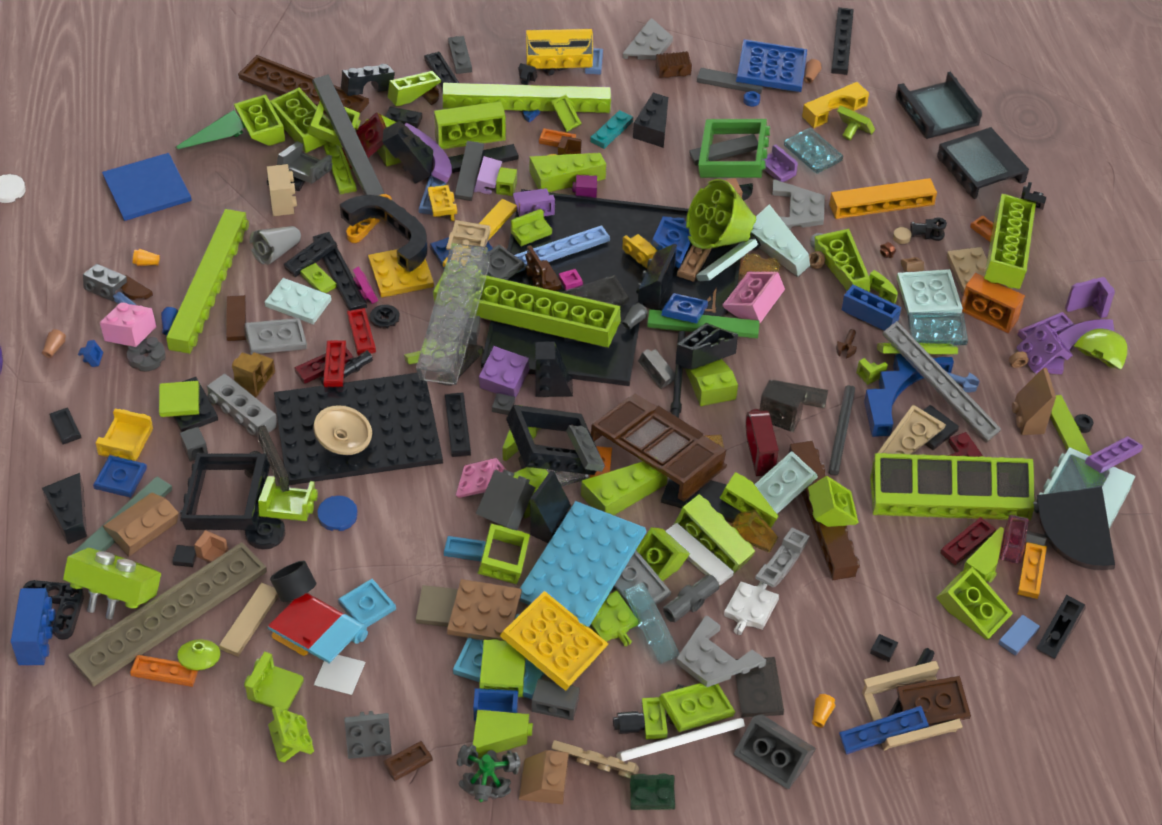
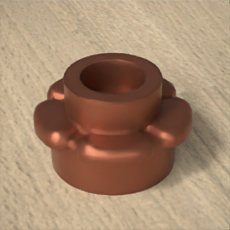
(887, 250)

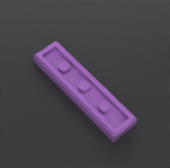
(1113, 454)

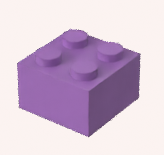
(504, 372)

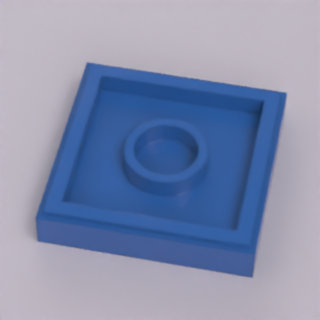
(684, 308)
(120, 476)

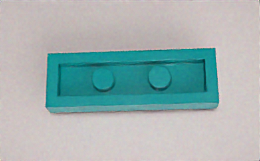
(611, 129)

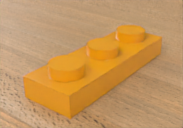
(1032, 570)

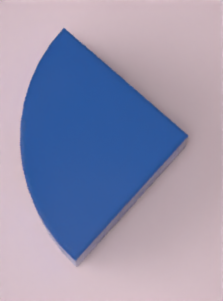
(530, 115)

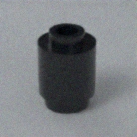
(629, 722)

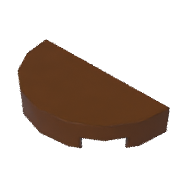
(432, 95)
(133, 290)

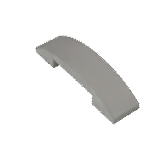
(784, 558)

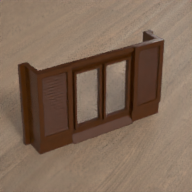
(662, 443)

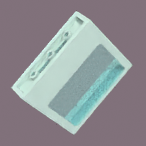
(1076, 475)

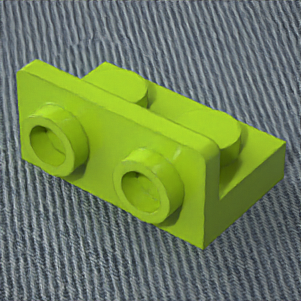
(530, 227)

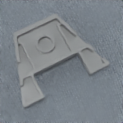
(805, 205)
(709, 662)

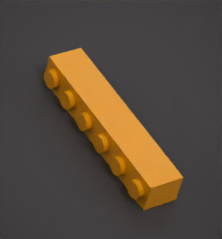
(882, 198)

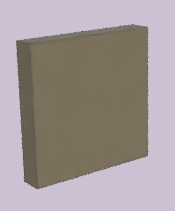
(435, 605)

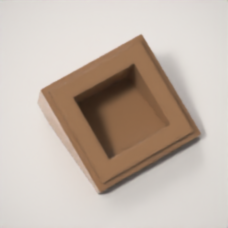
(912, 264)

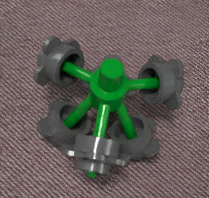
(487, 766)

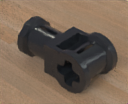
(929, 228)

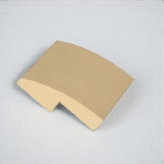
(469, 234)

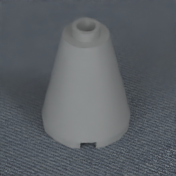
(273, 242)

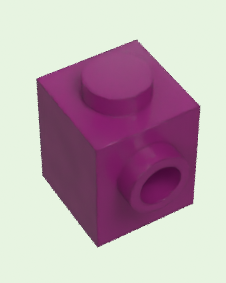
(585, 186)

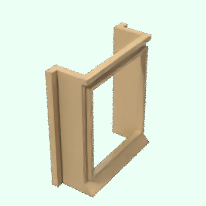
(892, 680)

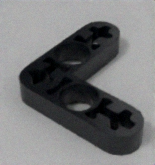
(65, 601)

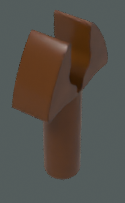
(847, 344)

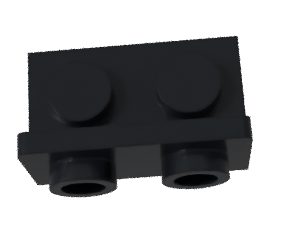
(1036, 197)

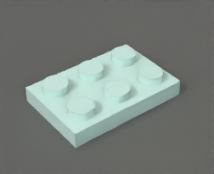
(298, 301)
(785, 481)

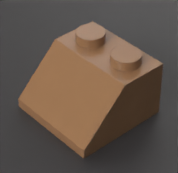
(544, 777)

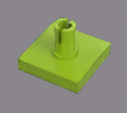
(854, 121)

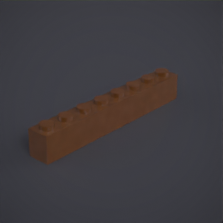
(833, 540)

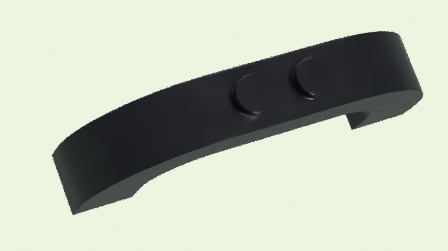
(383, 208)

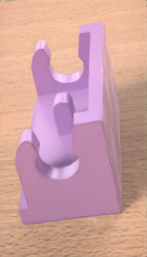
(487, 175)

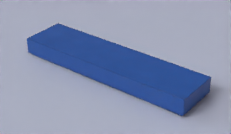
(879, 730)

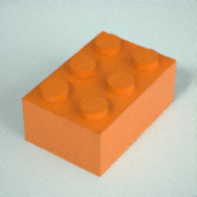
(992, 303)

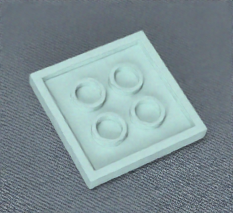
(929, 292)

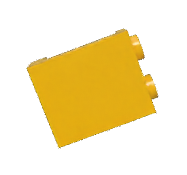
(125, 435)

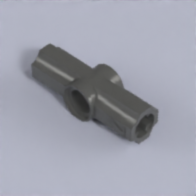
(691, 598)

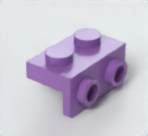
(780, 164)

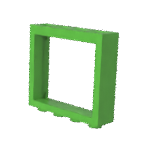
(734, 169)

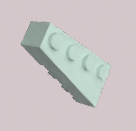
(780, 242)

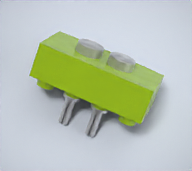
(111, 576)

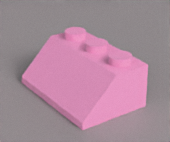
(755, 295)

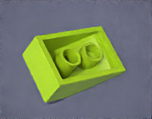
(713, 383)
(974, 603)

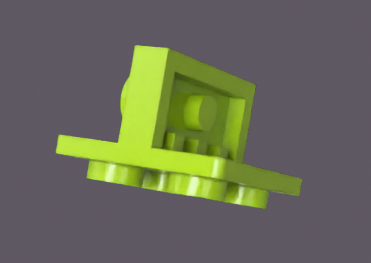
(289, 734)

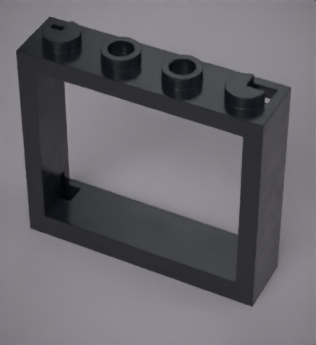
(523, 417)
(224, 461)

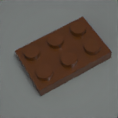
(940, 699)

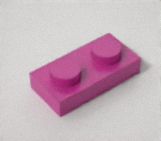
(361, 280)

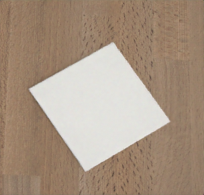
(340, 674)

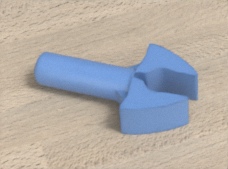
(969, 383)

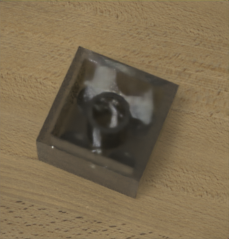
(783, 405)

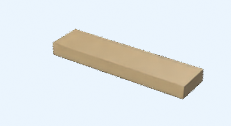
(249, 620)

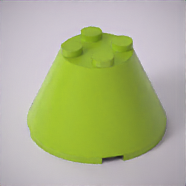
(718, 216)

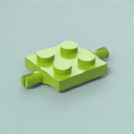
(614, 619)

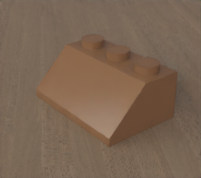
(142, 523)

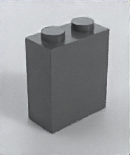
(506, 499)

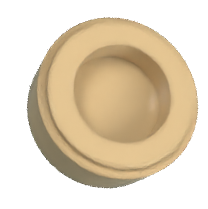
(902, 235)

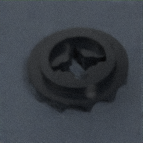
(384, 310)

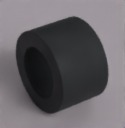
(293, 581)

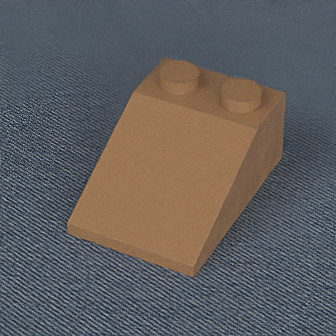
(1034, 404)

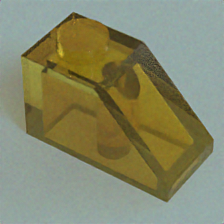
(755, 530)

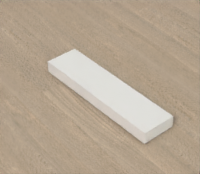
(700, 555)

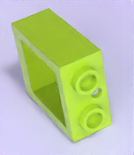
(325, 133)
(499, 569)

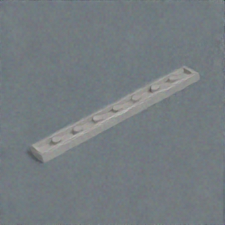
(941, 382)

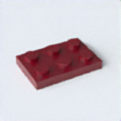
(370, 135)

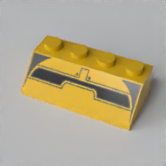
(559, 48)

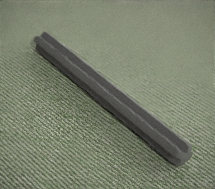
(841, 430)

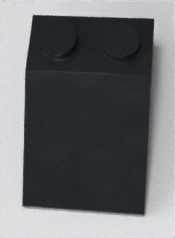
(548, 508)

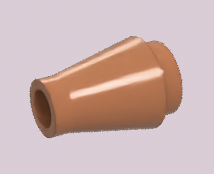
(812, 69)
(53, 342)

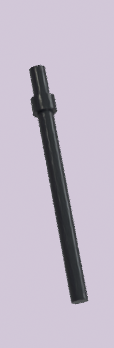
(676, 406)

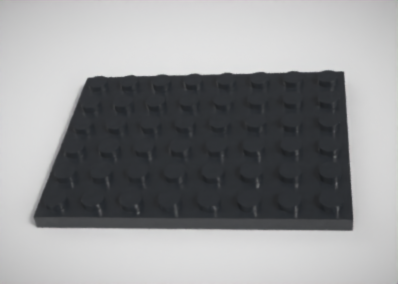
(399, 419)

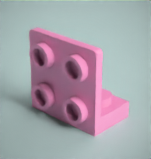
(477, 477)

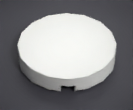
(11, 188)

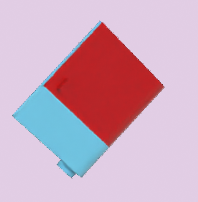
(317, 627)

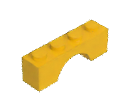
(850, 96)

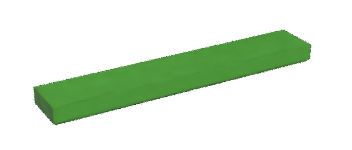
(742, 327)

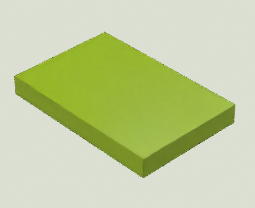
(696, 706)

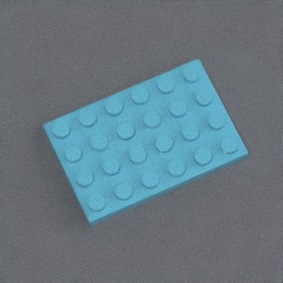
(583, 561)

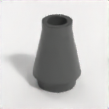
(635, 315)

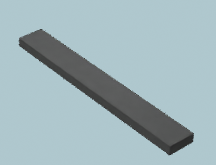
(347, 135)

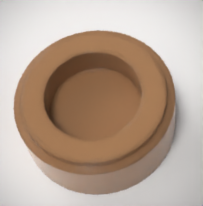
(1018, 359)

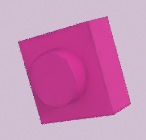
(570, 279)

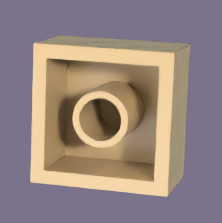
(281, 190)

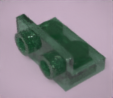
(652, 792)

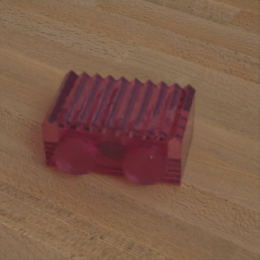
(1014, 539)

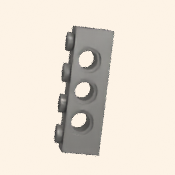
(241, 405)

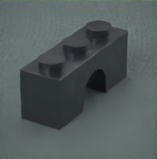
(355, 79)

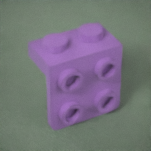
(1091, 293)

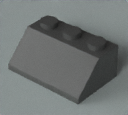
(774, 751)

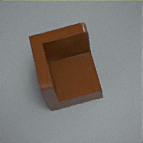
(569, 146)

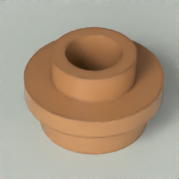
(813, 259)

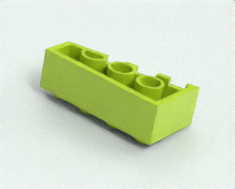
(560, 171)
(843, 258)
(621, 487)
(715, 533)

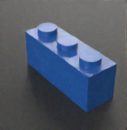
(870, 308)

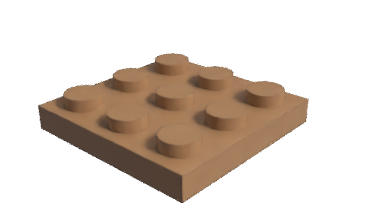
(483, 610)

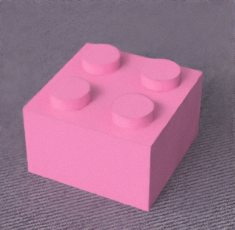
(128, 324)

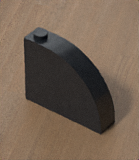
(1077, 526)

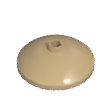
(342, 430)

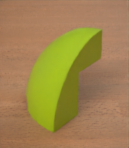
(1104, 345)

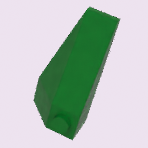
(222, 128)

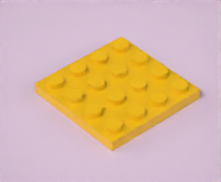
(554, 640)

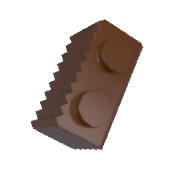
(673, 64)

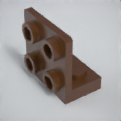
(541, 272)

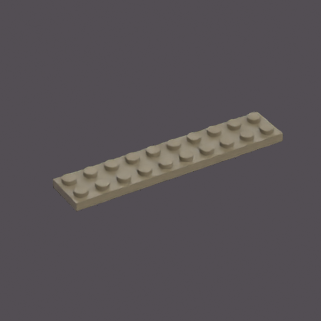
(167, 614)

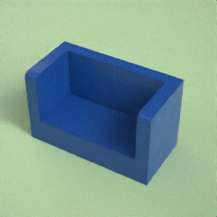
(495, 701)

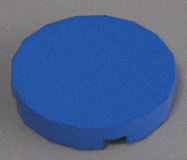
(337, 513)

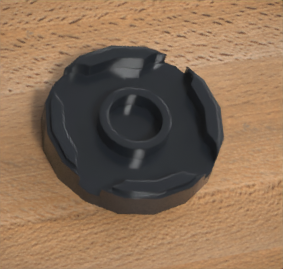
(268, 533)

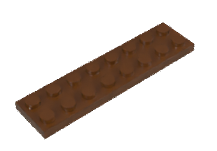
(283, 79)

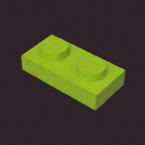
(654, 718)

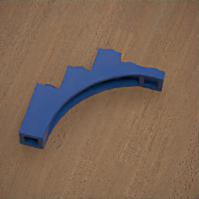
(891, 384)

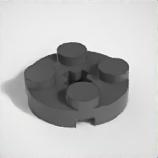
(148, 363)

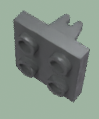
(368, 735)

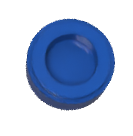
(751, 98)

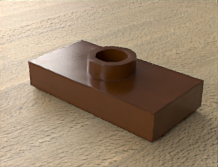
(407, 760)

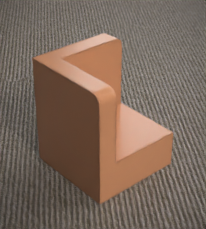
(210, 546)

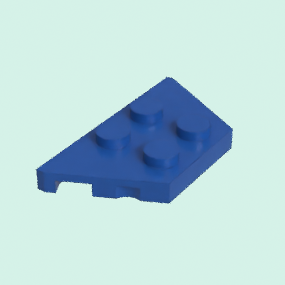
(672, 232)

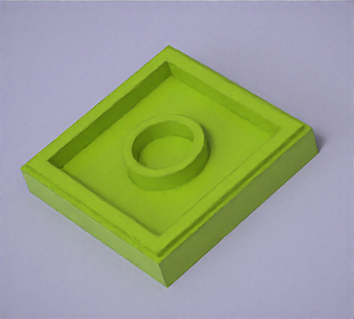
(179, 398)

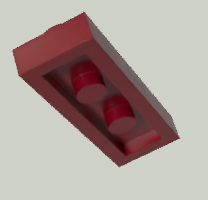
(315, 368)
(967, 541)

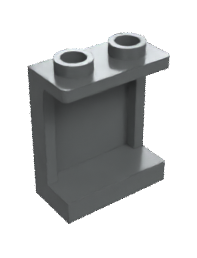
(303, 165)

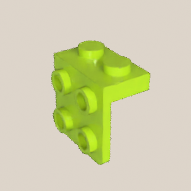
(272, 684)

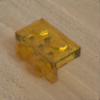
(755, 263)

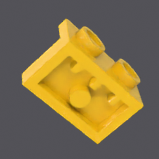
(442, 201)
(638, 248)

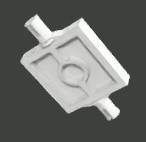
(751, 606)

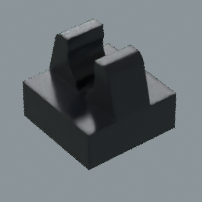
(527, 73)

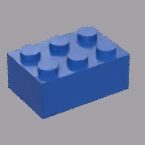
(32, 626)

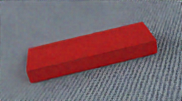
(361, 331)
(334, 363)

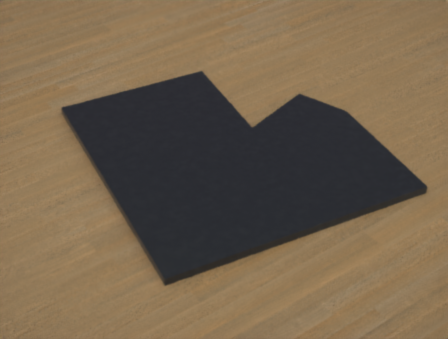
(618, 218)

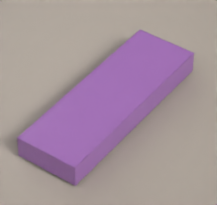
(1057, 322)

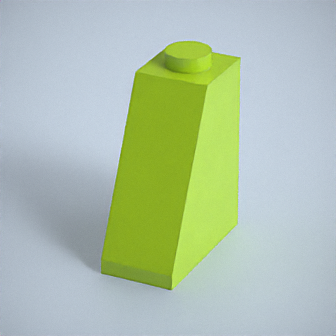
(500, 731)

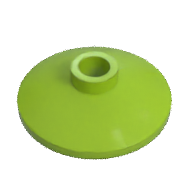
(198, 654)

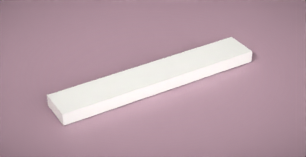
(680, 739)

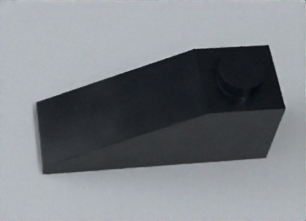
(1061, 626)

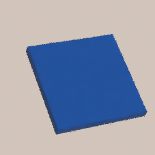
(772, 65)
(146, 186)

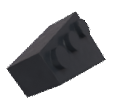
(410, 150)
(67, 506)

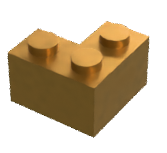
(253, 372)

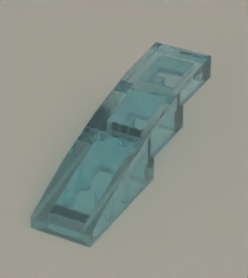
(652, 623)

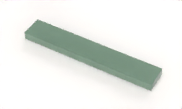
(101, 539)

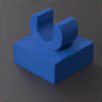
(92, 353)

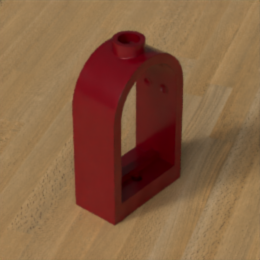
(761, 441)

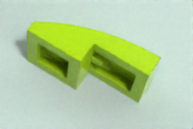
(883, 286)

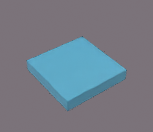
(367, 603)

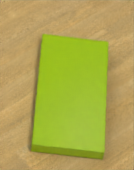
(930, 348)

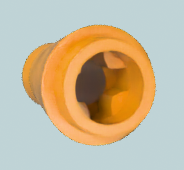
(145, 258)
(823, 708)

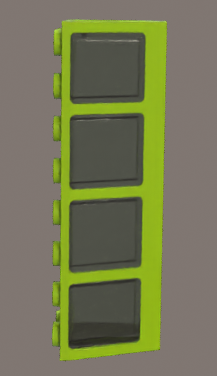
(952, 486)

